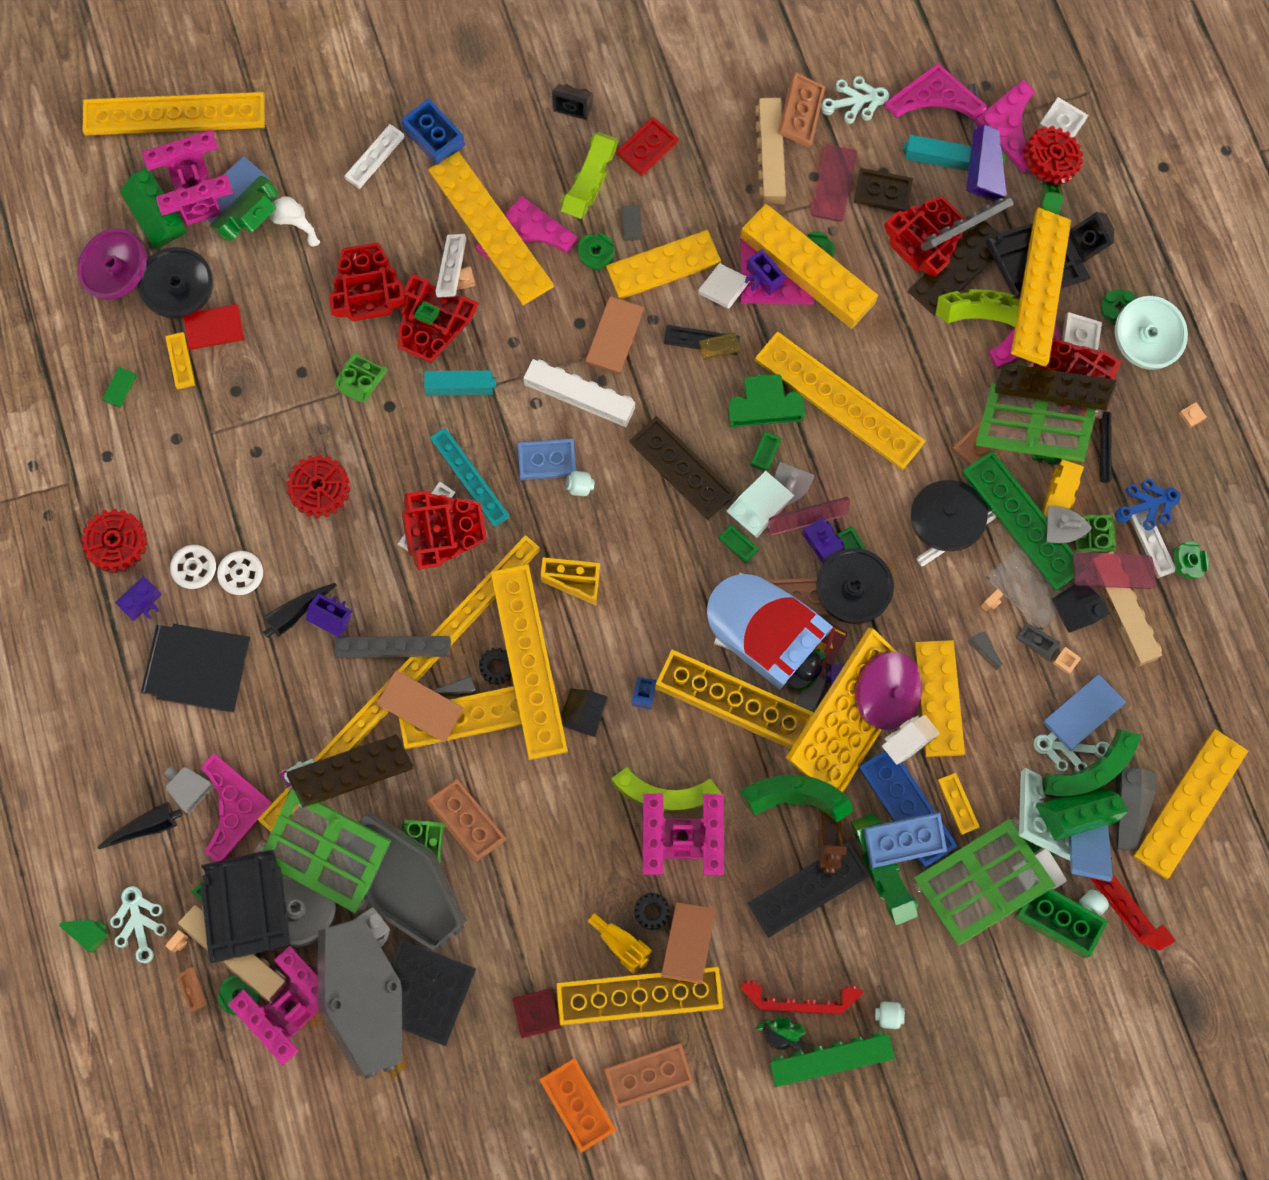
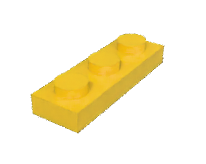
(180, 360)
(958, 804)

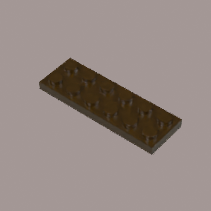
(965, 264)
(1055, 386)
(682, 468)
(349, 770)

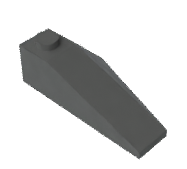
(1137, 791)

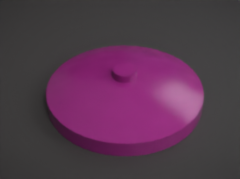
(112, 264)
(888, 690)

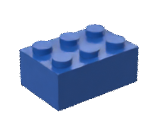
(433, 131)

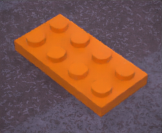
(577, 1105)

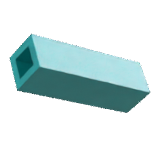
(937, 152)
(459, 382)

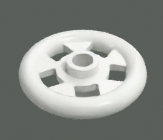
(179, 558)
(250, 584)

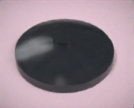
(176, 282)
(949, 515)
(855, 586)

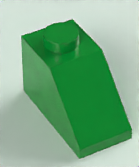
(1051, 197)
(86, 932)

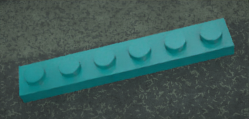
(469, 477)

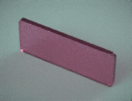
(834, 183)
(808, 515)
(1113, 570)

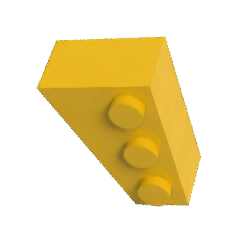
(1063, 486)
(572, 577)

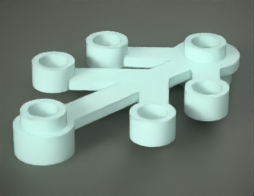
(856, 99)
(1052, 745)
(137, 921)

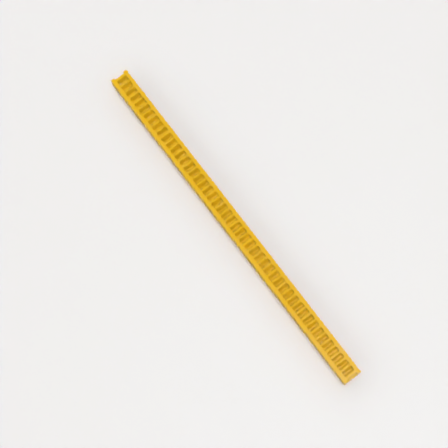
(414, 667)

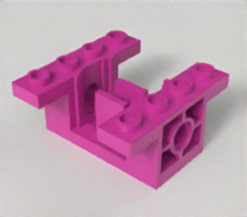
(189, 169)
(704, 835)
(274, 1022)

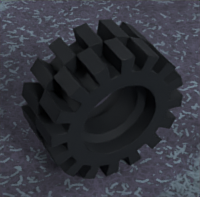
(484, 664)
(652, 898)

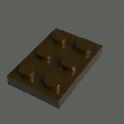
(883, 190)

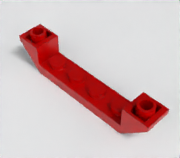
(1133, 915)
(847, 998)

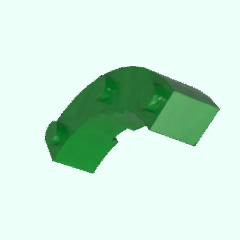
(1097, 774)
(796, 790)
(886, 878)

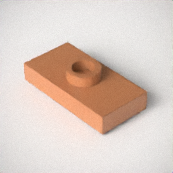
(192, 990)

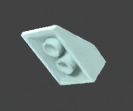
(759, 503)

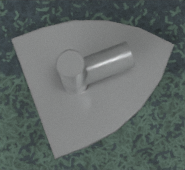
(794, 480)
(1065, 525)

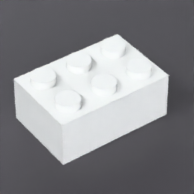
(910, 738)

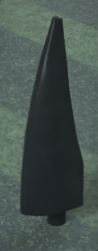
(288, 614)
(152, 822)

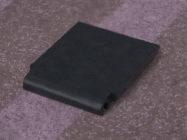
(1011, 254)
(195, 667)
(244, 906)

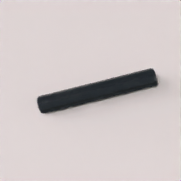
(1105, 447)

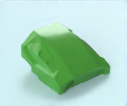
(359, 378)
(1101, 536)
(426, 833)

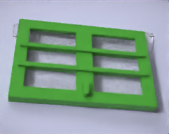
(1036, 426)
(326, 851)
(984, 882)

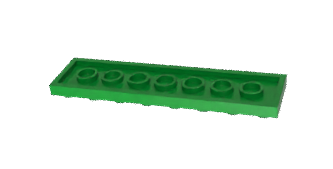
(1021, 519)

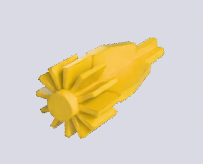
(631, 952)

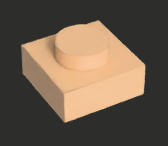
(465, 278)
(1192, 415)
(993, 601)
(1067, 660)
(177, 942)

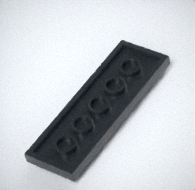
(805, 892)

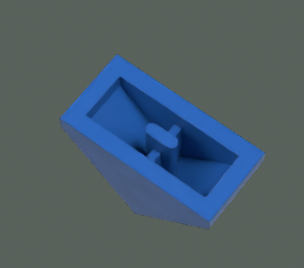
(644, 693)

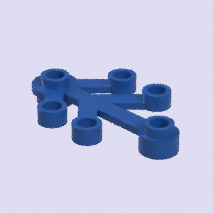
(1149, 503)

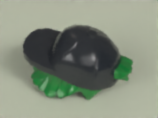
(808, 671)
(782, 1033)

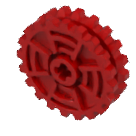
(1053, 155)
(311, 474)
(104, 530)

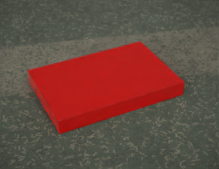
(647, 146)
(214, 327)

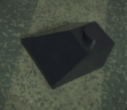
(1092, 235)
(1079, 607)
(583, 711)

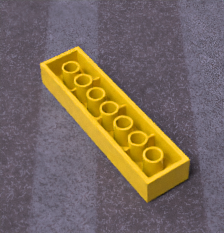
(809, 266)
(732, 699)
(636, 997)

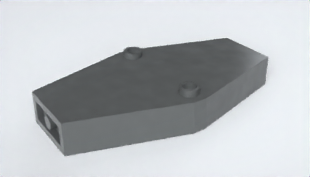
(413, 889)
(360, 997)

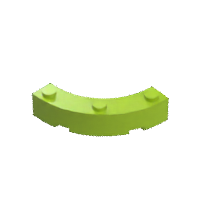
(590, 179)
(978, 304)
(673, 800)

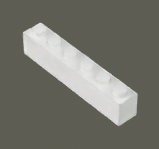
(579, 392)

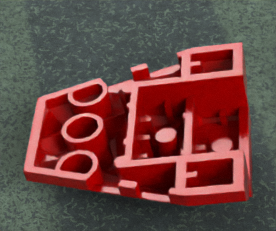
(912, 227)
(365, 284)
(429, 340)
(1081, 360)
(440, 527)

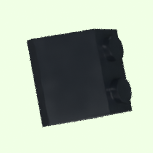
(572, 101)

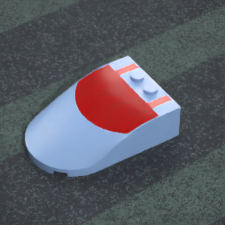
(764, 626)

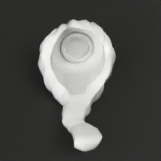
(291, 212)

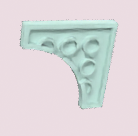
(1030, 822)

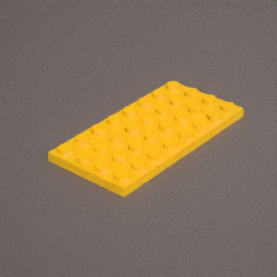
(836, 733)

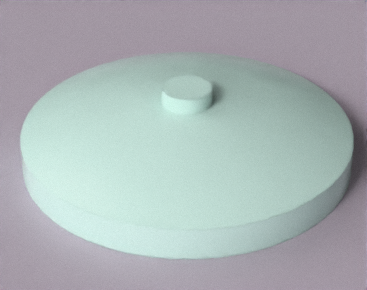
(1151, 332)

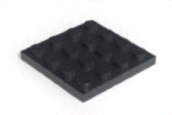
(430, 991)

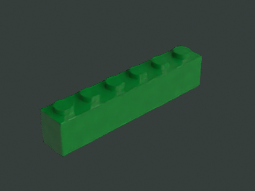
(831, 1060)

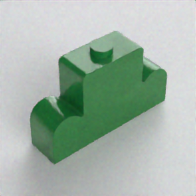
(246, 210)
(765, 403)

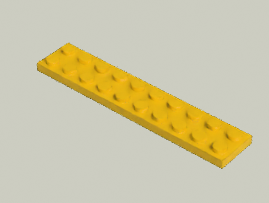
(173, 113)
(491, 228)
(1041, 287)
(840, 401)
(529, 662)

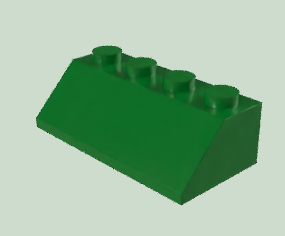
(140, 196)
(1082, 812)
(1063, 922)

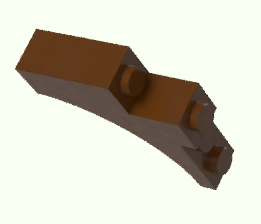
(830, 843)

